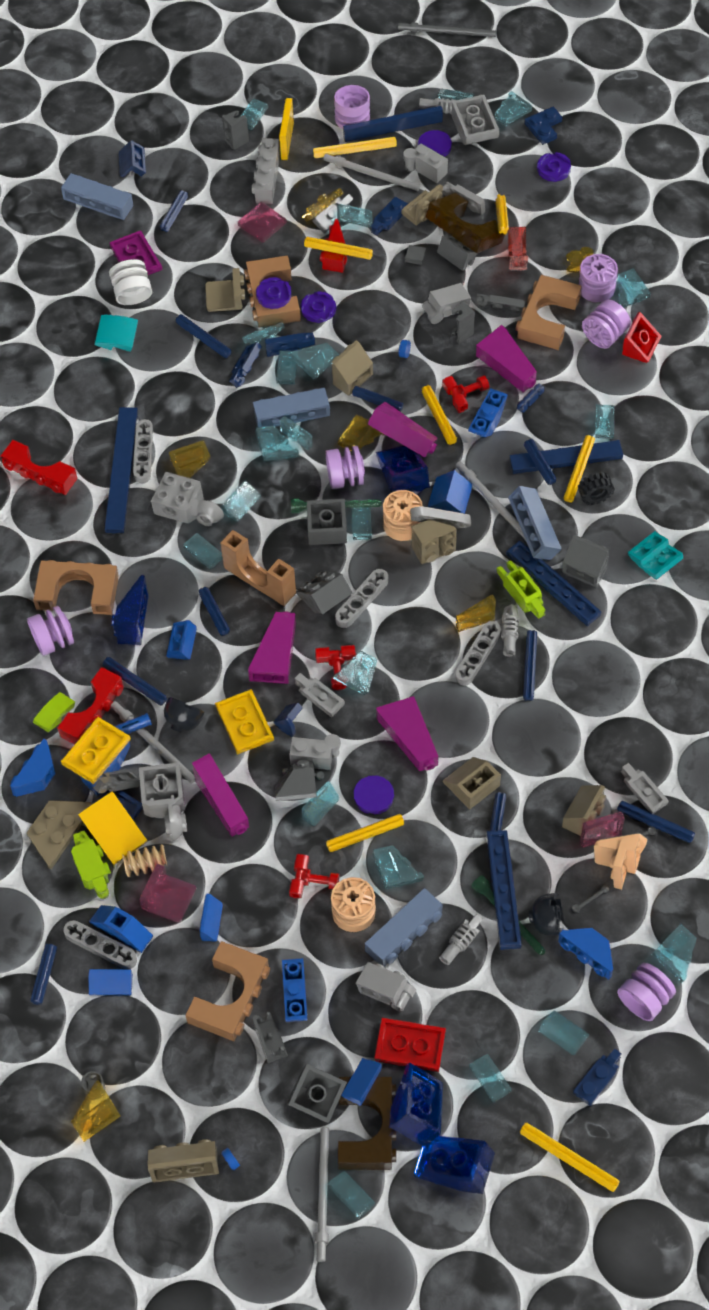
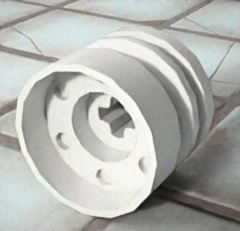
(130, 282)

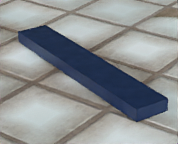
(393, 123)
(567, 456)
(554, 583)
(503, 890)

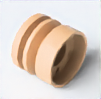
(397, 516)
(353, 915)

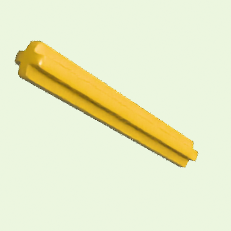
(355, 147)
(569, 1157)

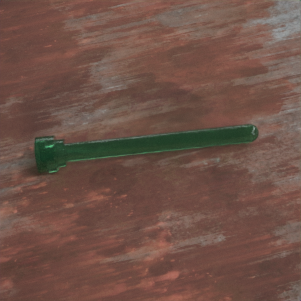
(298, 505)
(481, 886)

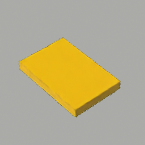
(286, 128)
(244, 721)
(95, 750)
(112, 828)

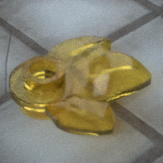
(576, 258)

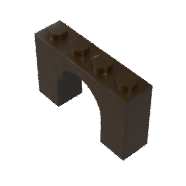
(446, 215)
(377, 1151)

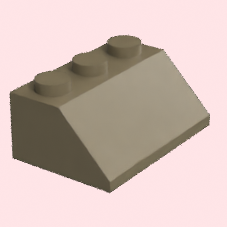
(183, 1161)

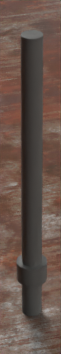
(415, 27)

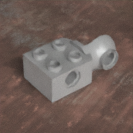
(184, 501)
(164, 796)

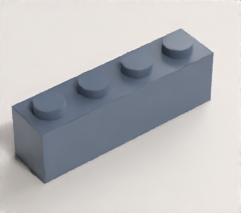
(97, 196)
(296, 407)
(534, 523)
(404, 928)

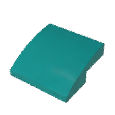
(116, 332)
(655, 555)

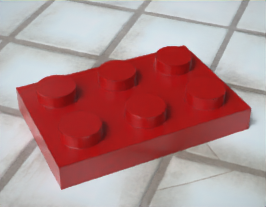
(410, 1043)

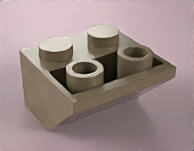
(351, 368)
(433, 540)
(473, 781)
(584, 808)

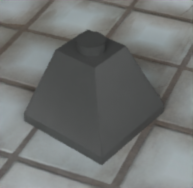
(296, 782)
(316, 1093)

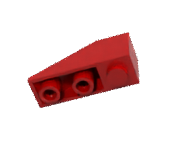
(330, 260)

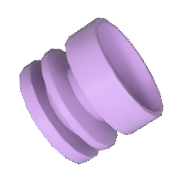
(351, 105)
(598, 277)
(606, 323)
(344, 467)
(50, 630)
(646, 991)

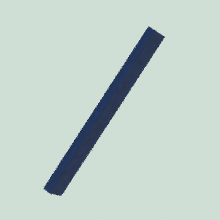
(121, 470)

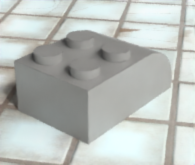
(474, 120)

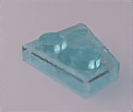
(512, 109)
(631, 288)
(269, 332)
(314, 359)
(273, 444)
(358, 672)
(395, 868)
(676, 952)

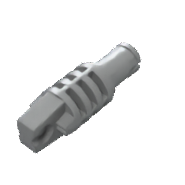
(445, 104)
(509, 629)
(461, 939)

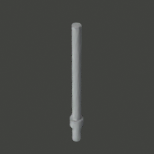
(342, 162)
(471, 477)
(126, 715)
(321, 1235)

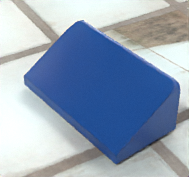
(181, 640)
(210, 918)
(110, 982)
(362, 1081)

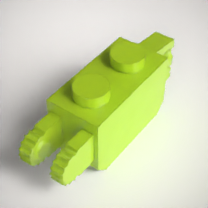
(522, 589)
(89, 864)

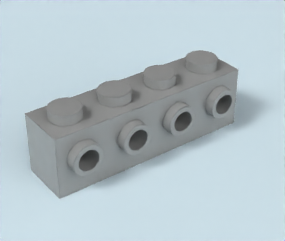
(267, 170)

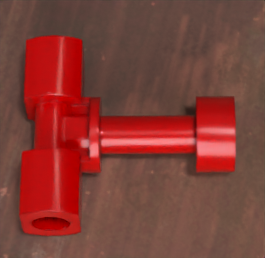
(459, 392)
(336, 659)
(304, 877)

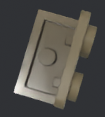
(417, 209)
(225, 294)

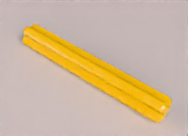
(502, 217)
(339, 248)
(439, 415)
(579, 468)
(365, 833)

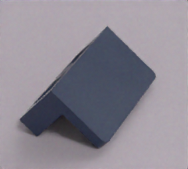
(132, 159)

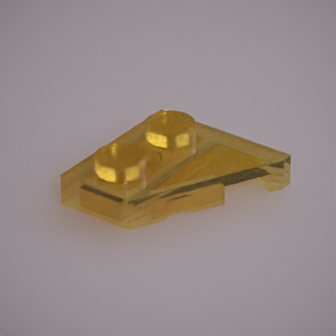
(324, 201)
(358, 434)
(189, 458)
(477, 614)
(94, 1113)

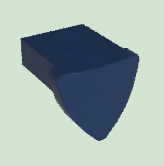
(285, 719)

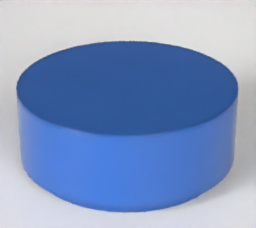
(404, 348)
(230, 1159)

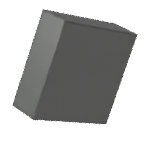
(415, 254)

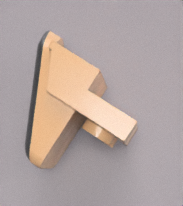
(620, 854)

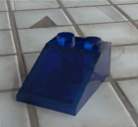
(403, 469)
(131, 614)
(418, 1106)
(456, 1163)

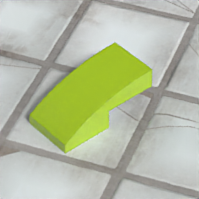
(53, 711)

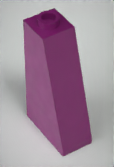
(507, 359)
(402, 429)
(275, 651)
(409, 731)
(220, 795)

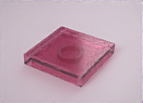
(262, 222)
(602, 828)

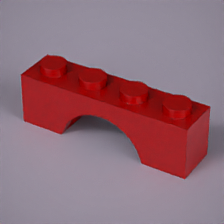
(58, 476)
(106, 688)

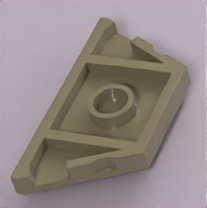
(55, 828)

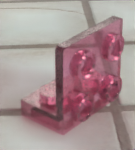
(166, 895)

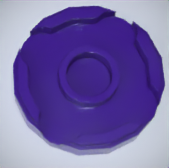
(437, 141)
(554, 167)
(273, 293)
(318, 307)
(373, 794)

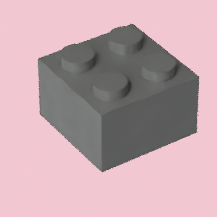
(326, 521)

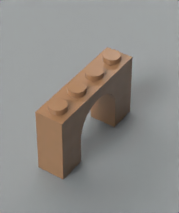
(261, 270)
(547, 292)
(55, 575)
(276, 582)
(229, 1019)

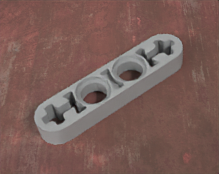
(143, 451)
(455, 519)
(359, 596)
(475, 651)
(101, 943)

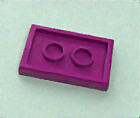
(136, 248)

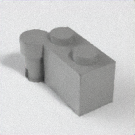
(427, 162)
(444, 301)
(315, 751)
(385, 986)

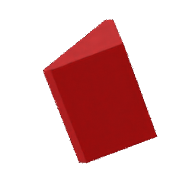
(641, 339)

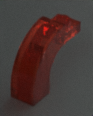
(517, 248)

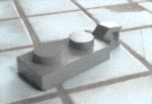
(475, 202)
(319, 694)
(644, 789)

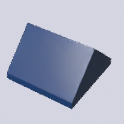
(450, 492)

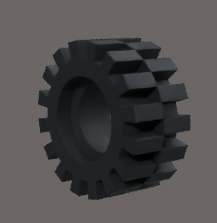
(596, 488)

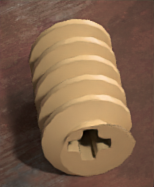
(144, 860)

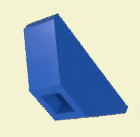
(489, 414)
(35, 772)
(122, 927)
(590, 949)
(294, 990)

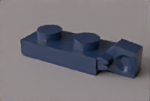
(388, 216)
(288, 343)
(244, 364)
(598, 1078)

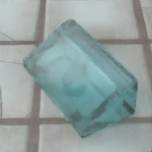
(451, 94)
(240, 501)
(319, 806)
(563, 1032)
(351, 1194)

